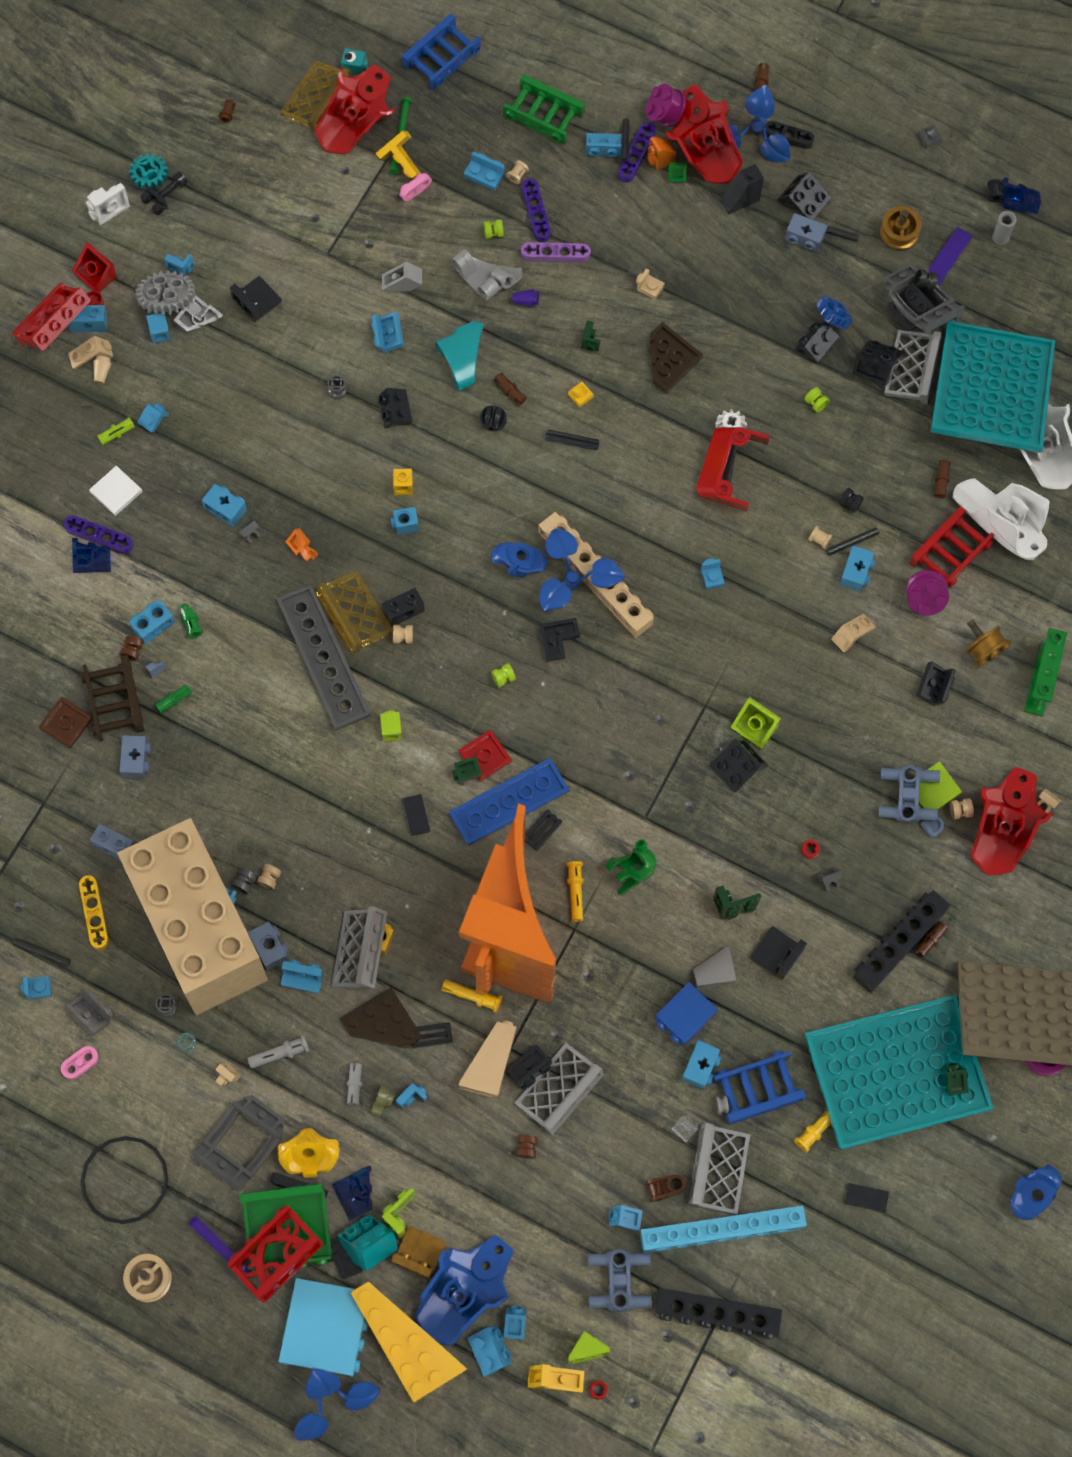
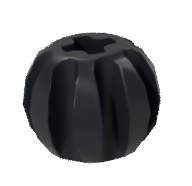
(493, 418)

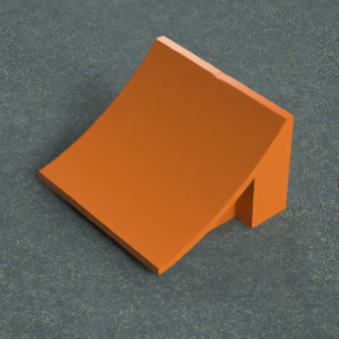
(504, 928)

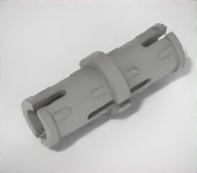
(354, 1084)

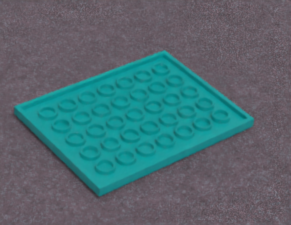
(993, 386)
(887, 1074)

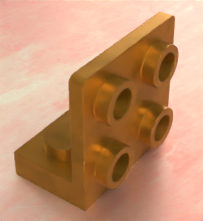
(419, 1252)

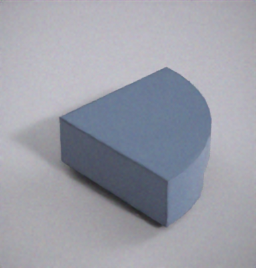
(154, 669)

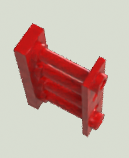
(945, 531)

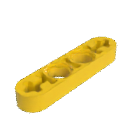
(90, 913)

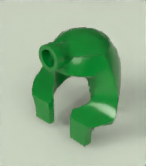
(638, 866)

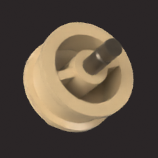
(147, 1278)

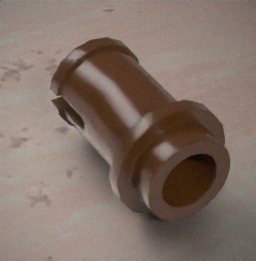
(226, 114)

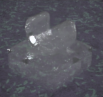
(685, 1128)

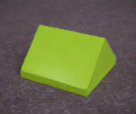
(756, 723)
(587, 1349)

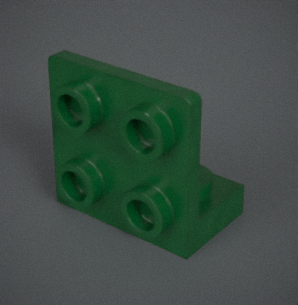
(726, 909)

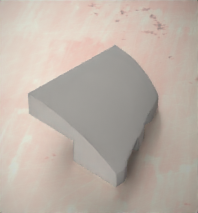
(196, 315)
(715, 970)

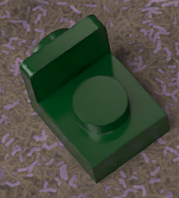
(588, 340)
(466, 770)
(955, 1079)

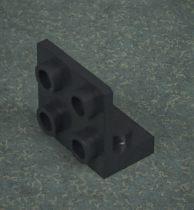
(806, 195)
(255, 298)
(916, 300)
(876, 361)
(737, 763)
(778, 952)

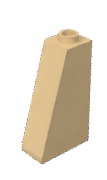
(489, 1065)

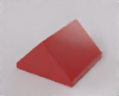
(94, 268)

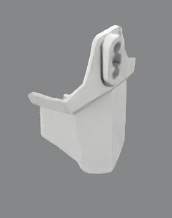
(1054, 463)

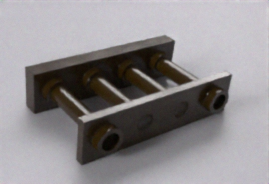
(126, 686)

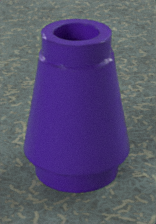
(526, 298)

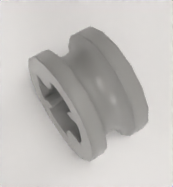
(722, 1105)

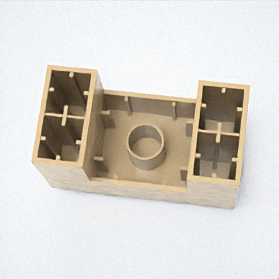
(193, 916)

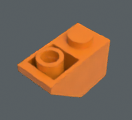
(660, 153)

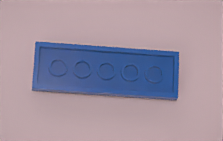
(499, 805)

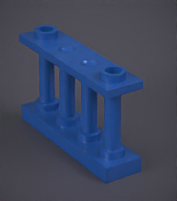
(436, 37)
(755, 1107)

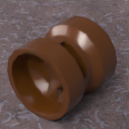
(131, 647)
(526, 1147)

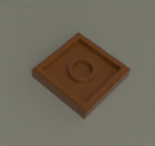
(66, 722)

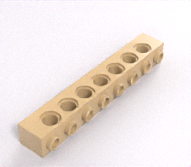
(635, 624)

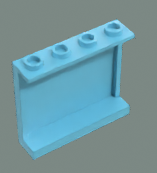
(323, 1329)

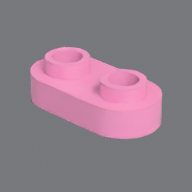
(415, 187)
(78, 1061)

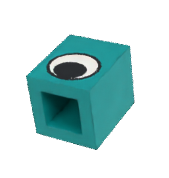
(354, 61)

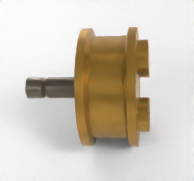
(900, 227)
(986, 645)

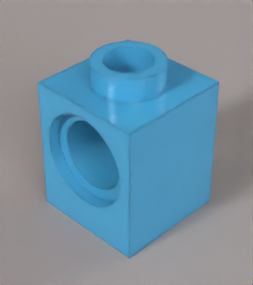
(158, 327)
(410, 526)

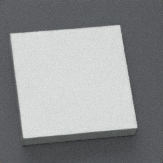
(115, 490)

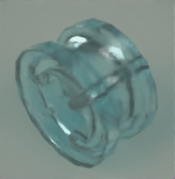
(185, 1048)

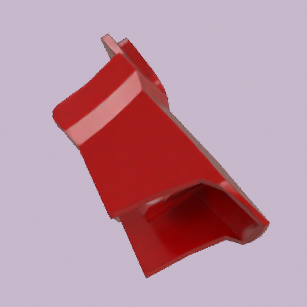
(353, 110)
(707, 137)
(1007, 823)

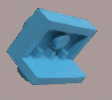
(387, 332)
(302, 977)
(490, 1350)

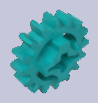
(148, 170)

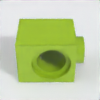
(391, 726)

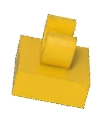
(580, 394)

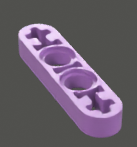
(555, 256)

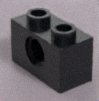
(403, 607)

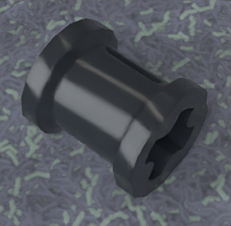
(995, 190)

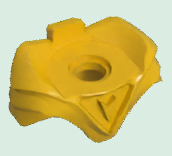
(308, 1153)

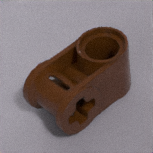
(663, 1187)

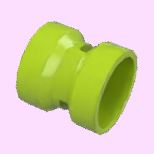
(497, 229)
(816, 399)
(503, 675)

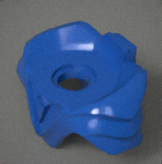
(507, 554)
(1046, 1179)

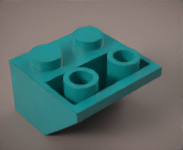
(368, 1242)

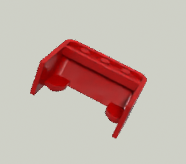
(710, 484)

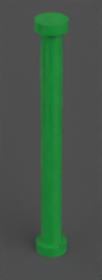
(406, 101)

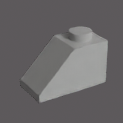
(402, 278)

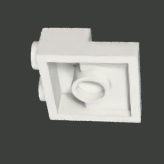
(107, 204)

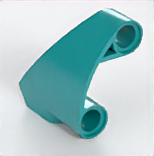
(461, 353)

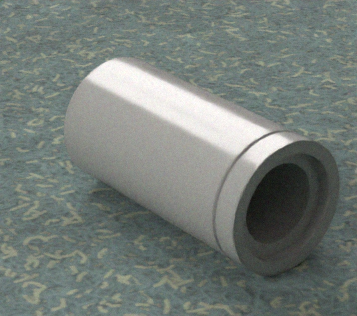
(1004, 228)

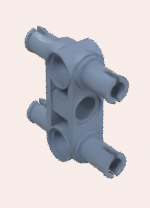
(909, 794)
(619, 1280)

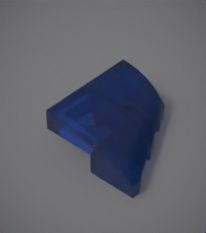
(1020, 197)
(90, 557)
(355, 1193)

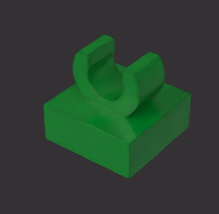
(677, 172)

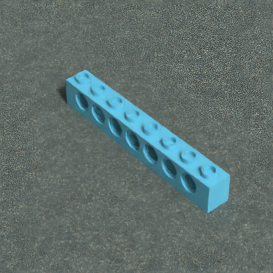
(723, 1229)

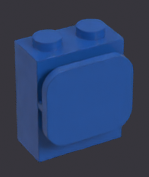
(685, 1015)

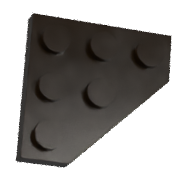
(670, 357)
(382, 1021)

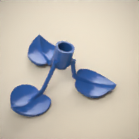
(762, 106)
(557, 594)
(323, 1384)

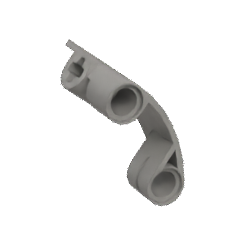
(485, 277)

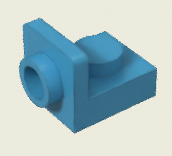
(176, 264)
(712, 574)
(36, 987)
(408, 1098)
(625, 1217)
(515, 1322)

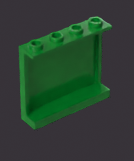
(306, 1201)

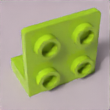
(390, 1215)

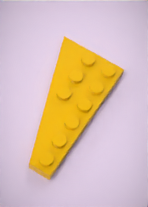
(412, 1352)

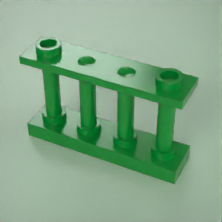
(544, 93)
(1045, 672)

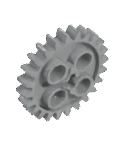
(165, 292)

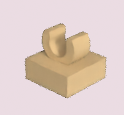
(1050, 799)
(227, 1074)

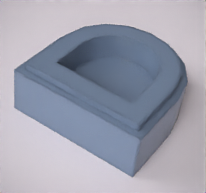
(932, 827)

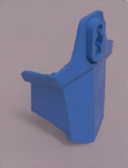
(463, 1290)

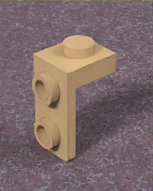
(93, 347)
(852, 631)

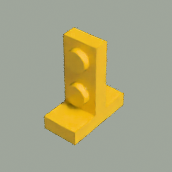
(400, 155)
(555, 1378)

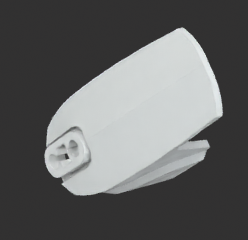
(1012, 515)

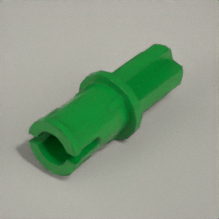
(172, 699)

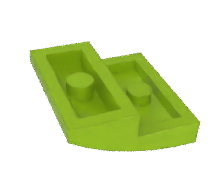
(935, 794)

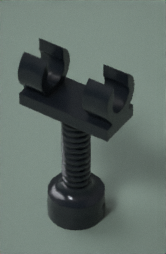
(161, 205)

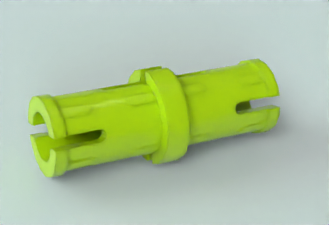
(104, 437)

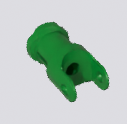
(190, 620)

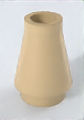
(101, 369)

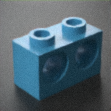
(155, 625)

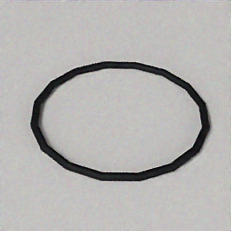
(101, 1147)

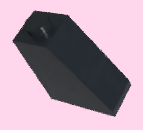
(743, 190)

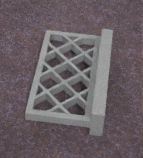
(927, 371)
(368, 950)
(574, 1096)
(702, 1163)

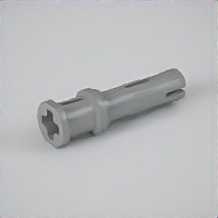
(279, 1052)

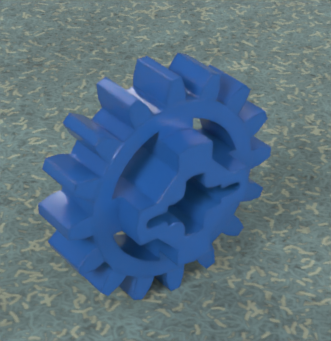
(834, 312)

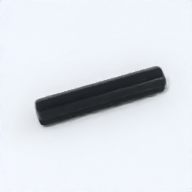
(572, 439)

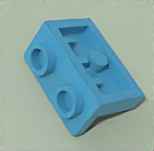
(603, 144)
(484, 171)

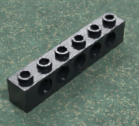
(936, 905)
(771, 1316)

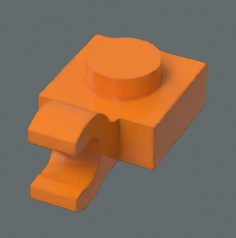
(299, 545)

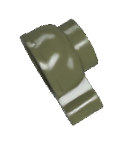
(383, 1098)

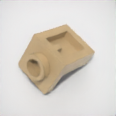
(649, 285)

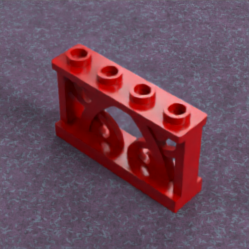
(51, 317)
(258, 1244)

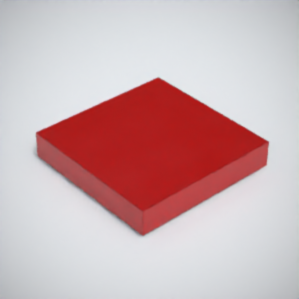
(489, 754)

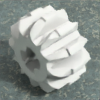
(732, 419)

